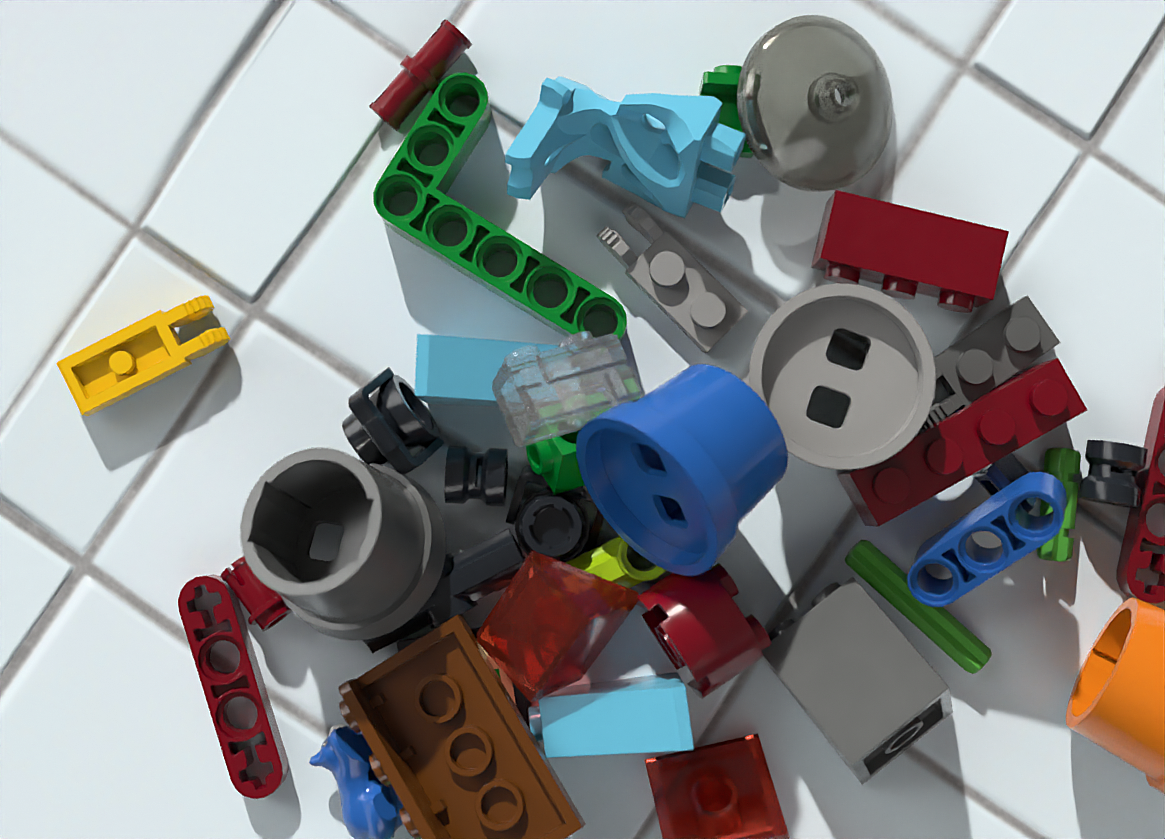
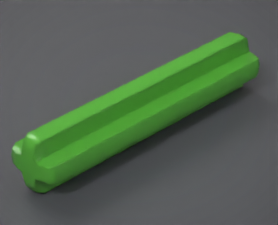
(932, 621)

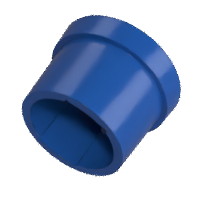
(683, 466)

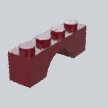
(964, 443)

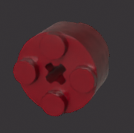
(703, 627)

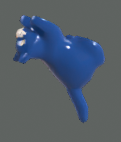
(367, 805)

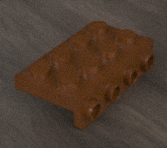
(456, 744)

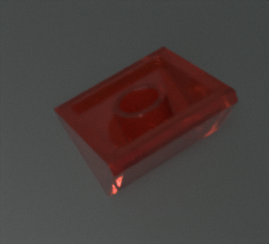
(553, 624)
(716, 792)

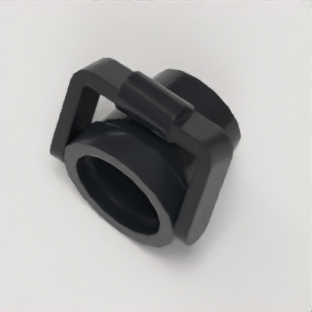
(391, 424)
(551, 522)

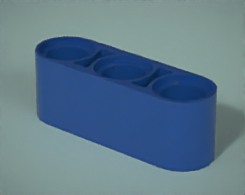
(999, 515)

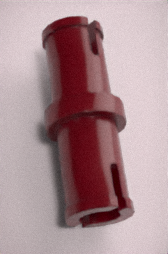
(420, 74)

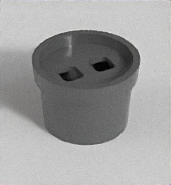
(387, 551)

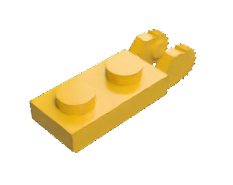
(138, 356)

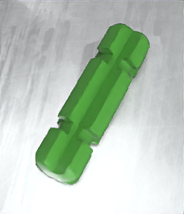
(1063, 465)

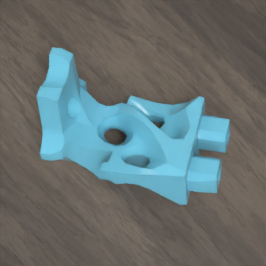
(654, 141)

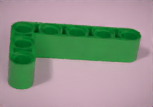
(483, 238)

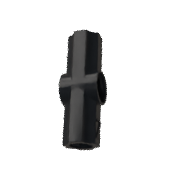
(463, 581)

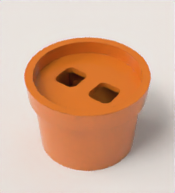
(1122, 690)

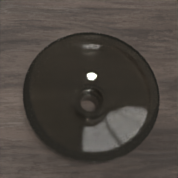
(792, 107)

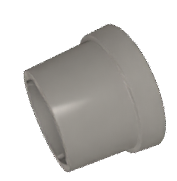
(885, 396)

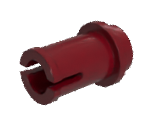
(261, 601)

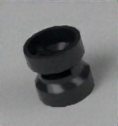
(463, 474)
(1115, 487)

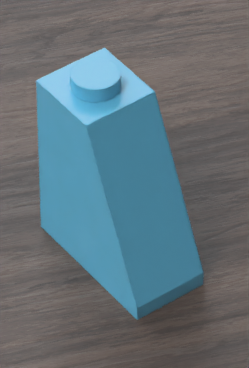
(461, 368)
(614, 717)

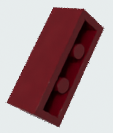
(909, 251)

